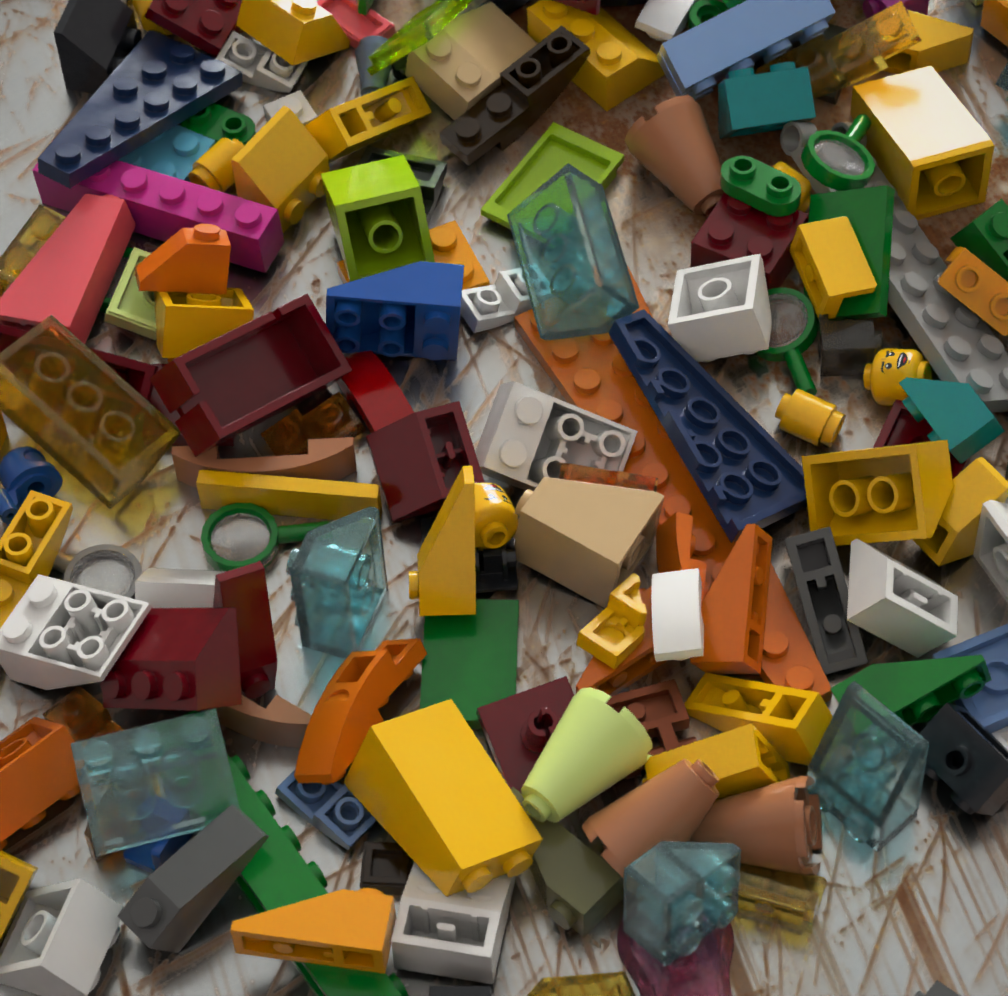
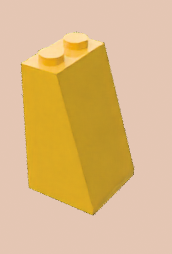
(925, 141)
(443, 799)

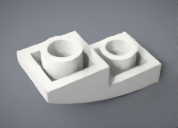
(664, 18)
(259, 65)
(496, 303)
(677, 615)

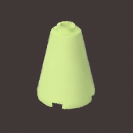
(584, 756)

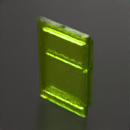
(415, 32)

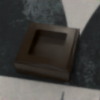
(385, 867)

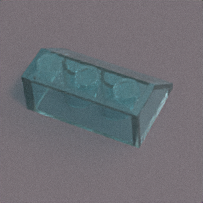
(338, 582)
(154, 781)

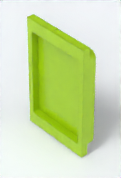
(548, 156)

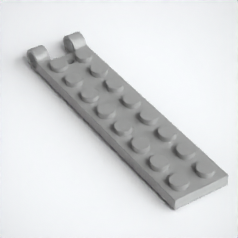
(945, 330)

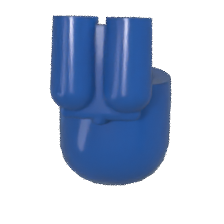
(21, 472)

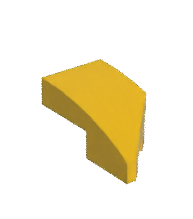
(618, 627)

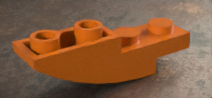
(352, 706)

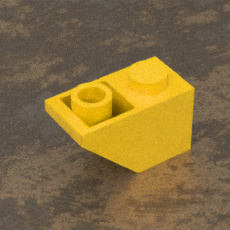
(942, 46)
(960, 519)

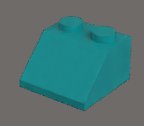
(764, 100)

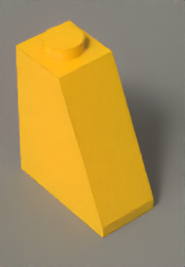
(737, 757)

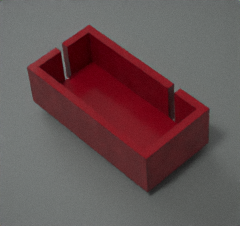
(250, 374)

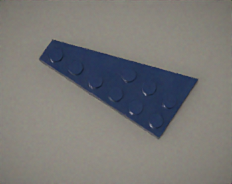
(140, 100)
(724, 448)

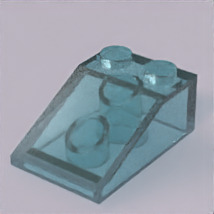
(869, 769)

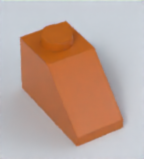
(188, 262)

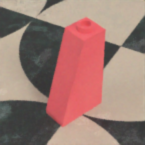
(72, 268)

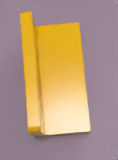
(831, 264)

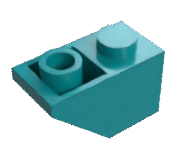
(953, 413)

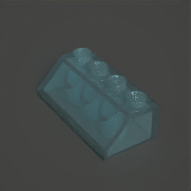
(572, 257)

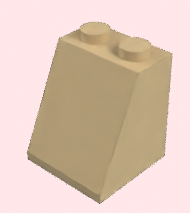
(586, 533)

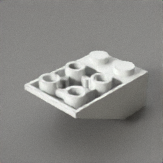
(535, 433)
(67, 633)
(454, 933)

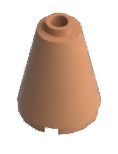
(680, 152)
(656, 811)
(770, 824)

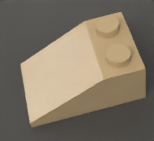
(467, 58)

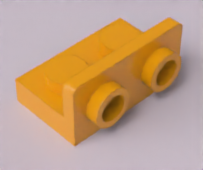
(977, 288)

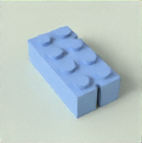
(738, 40)

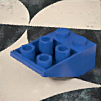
(399, 312)

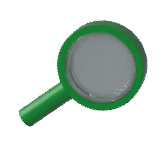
(791, 334)

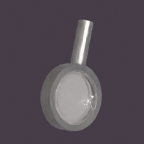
(101, 568)

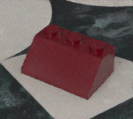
(178, 662)

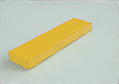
(287, 494)

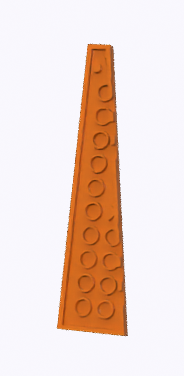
(598, 380)

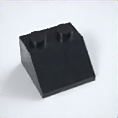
(94, 41)

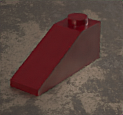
(248, 592)

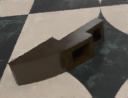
(525, 94)

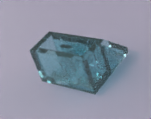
(680, 896)

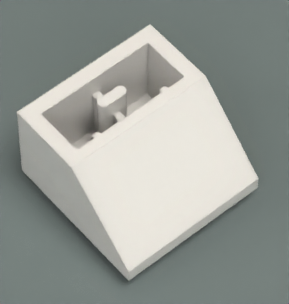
(898, 602)

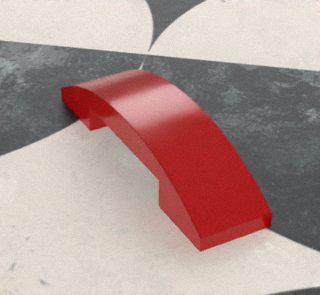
(373, 391)

